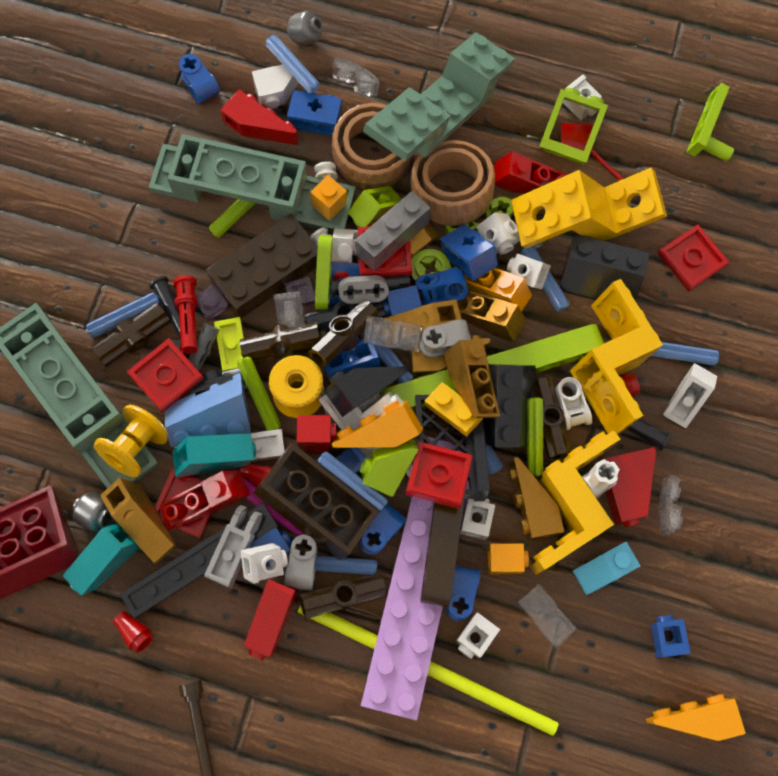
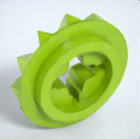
(426, 258)

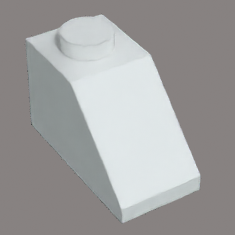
(273, 85)
(690, 395)

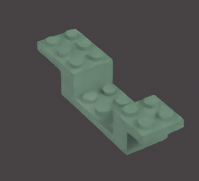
(427, 119)
(243, 175)
(66, 390)

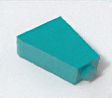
(212, 454)
(100, 559)

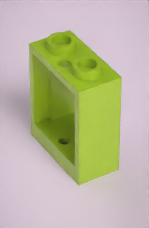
(565, 151)

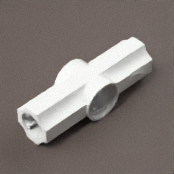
(601, 477)

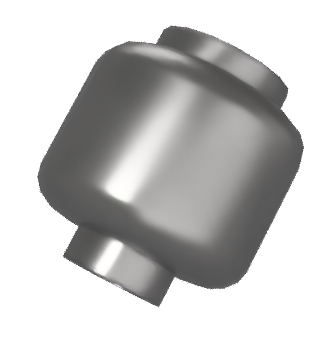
(305, 28)
(91, 512)

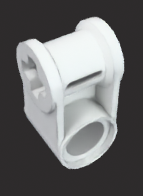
(575, 407)

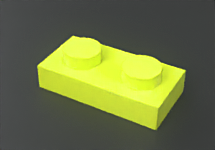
(229, 342)

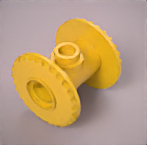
(296, 372)
(141, 429)

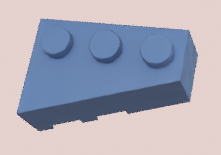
(214, 412)

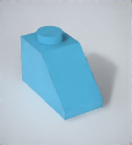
(606, 568)

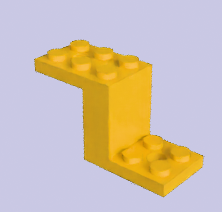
(588, 207)
(630, 346)
(575, 500)

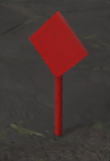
(577, 136)

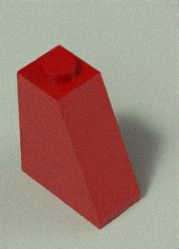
(631, 494)
(270, 620)

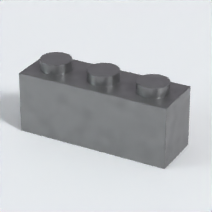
(392, 231)

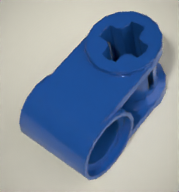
(197, 78)
(441, 286)
(384, 526)
(464, 590)

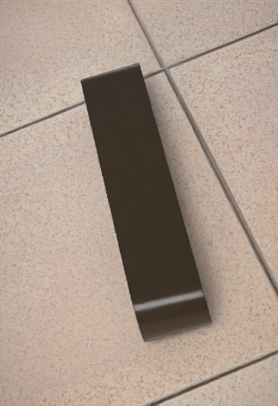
(441, 555)

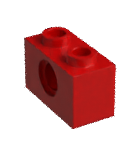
(315, 433)

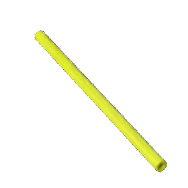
(447, 677)

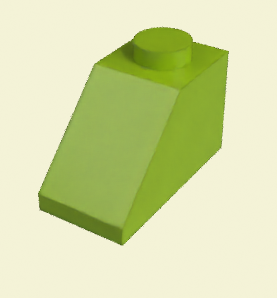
(372, 205)
(388, 466)

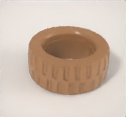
(353, 168)
(461, 206)

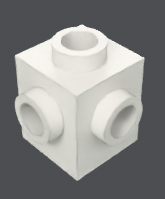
(500, 231)

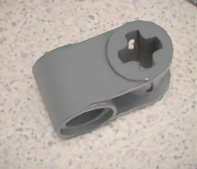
(445, 336)
(301, 569)

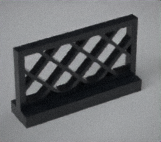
(475, 446)

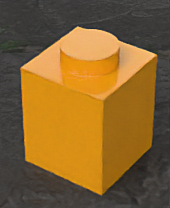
(328, 197)
(507, 559)

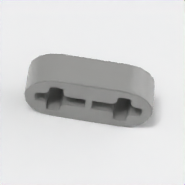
(363, 289)

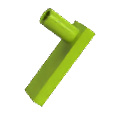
(701, 139)

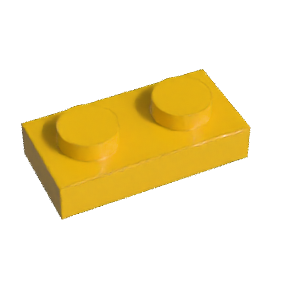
(452, 409)

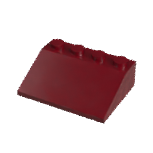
(33, 541)

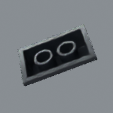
(596, 264)
(512, 389)

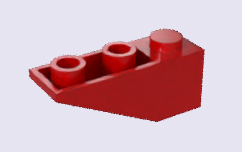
(254, 121)
(523, 174)
(204, 498)

